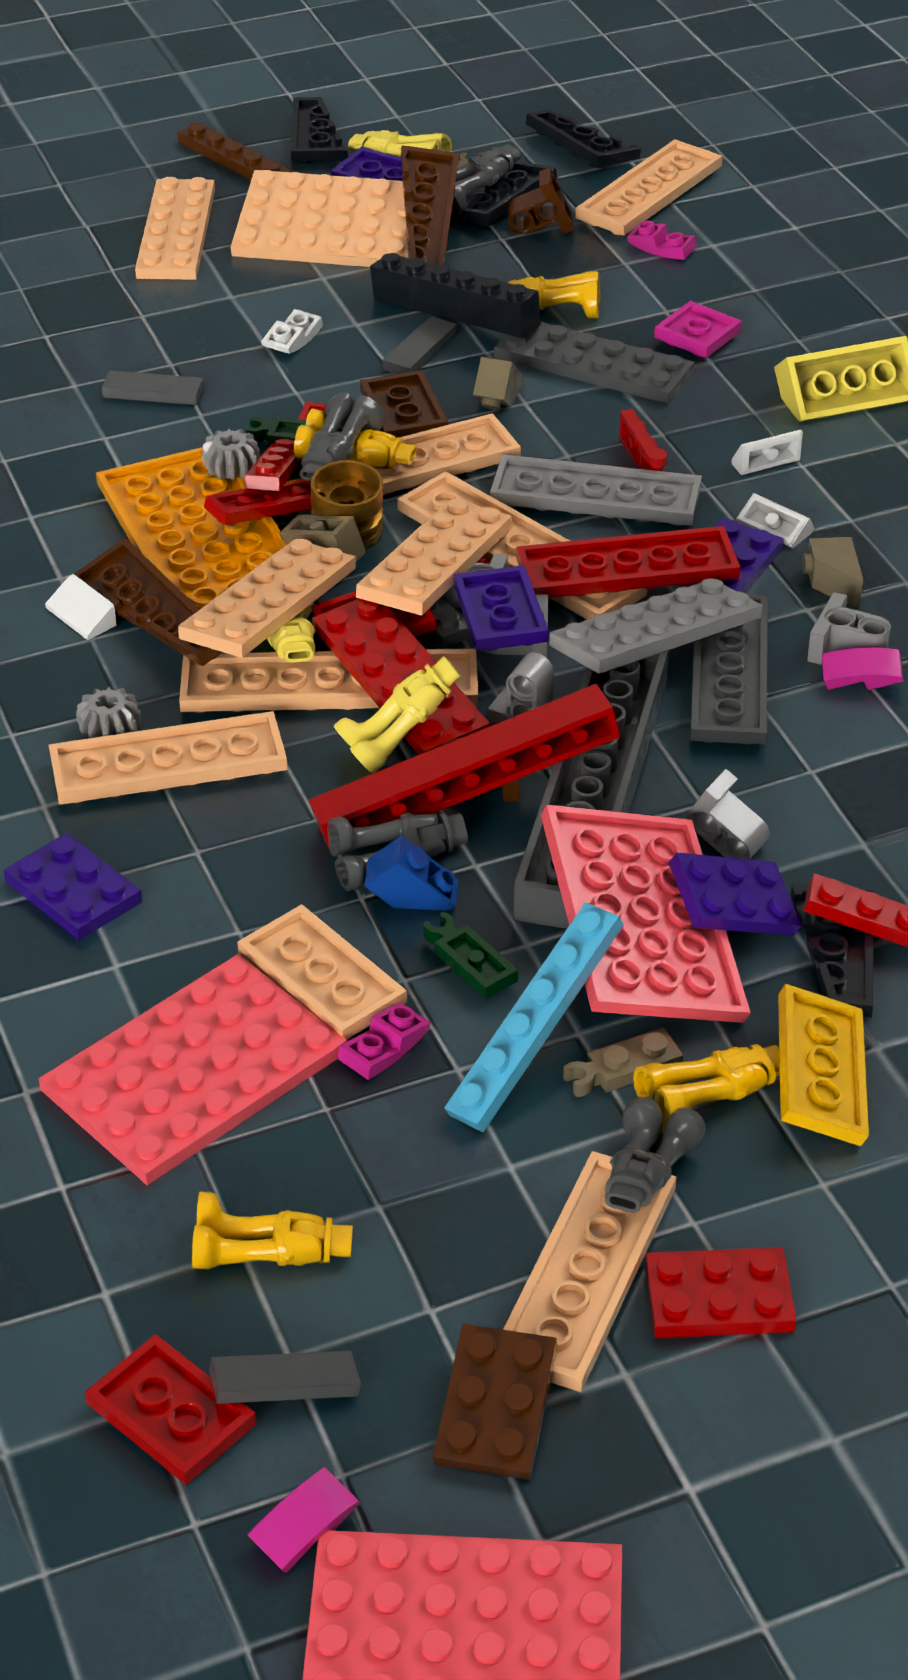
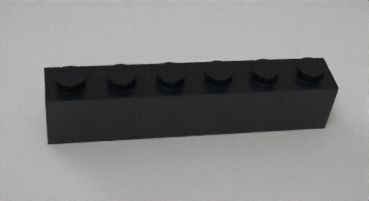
(456, 295)

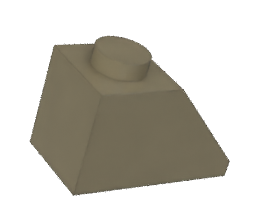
(497, 383)
(327, 532)
(834, 568)

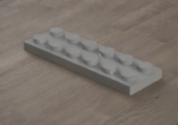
(597, 489)
(655, 625)

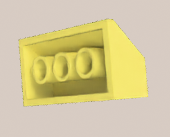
(845, 379)

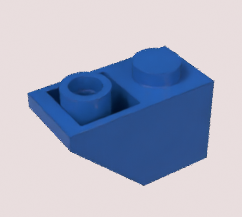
(410, 878)

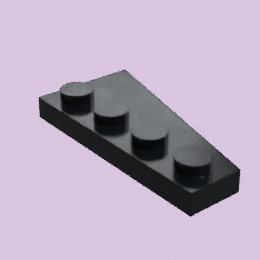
(314, 133)
(581, 140)
(495, 201)
(839, 956)

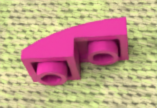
(655, 240)
(872, 665)
(388, 1039)
(302, 1518)

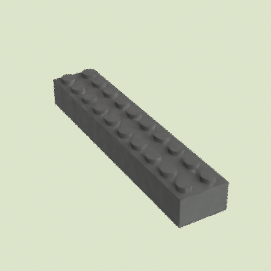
(594, 779)

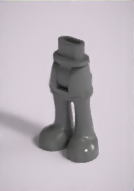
(482, 171)
(343, 414)
(428, 831)
(640, 1173)

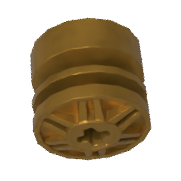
(350, 490)

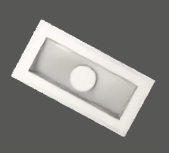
(768, 452)
(775, 519)
(82, 608)

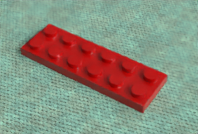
(629, 562)
(383, 654)

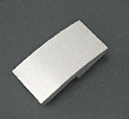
(293, 333)

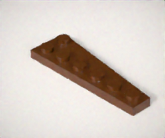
(428, 200)
(144, 597)

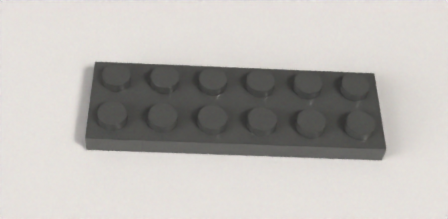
(598, 361)
(731, 683)

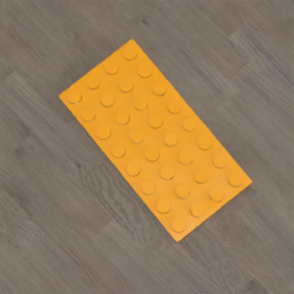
(166, 520)

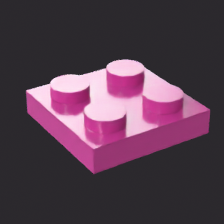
(697, 329)

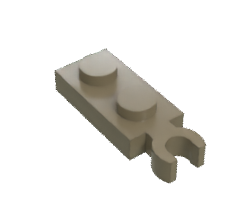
(615, 1064)

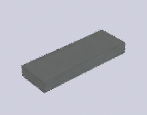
(420, 346)
(152, 387)
(284, 1377)

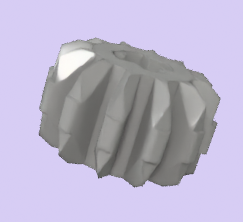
(230, 454)
(107, 713)

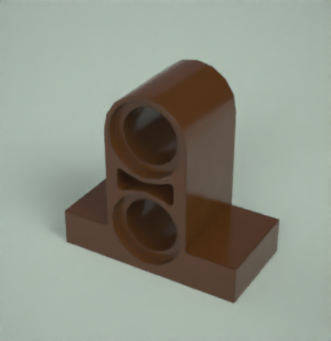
(537, 213)

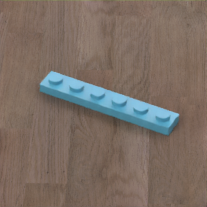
(534, 1017)

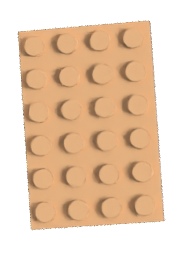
(321, 219)

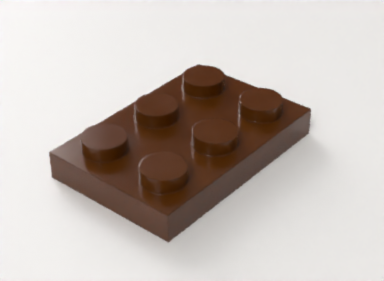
(406, 401)
(495, 1401)

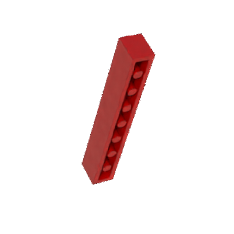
(474, 762)

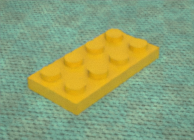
(822, 1065)

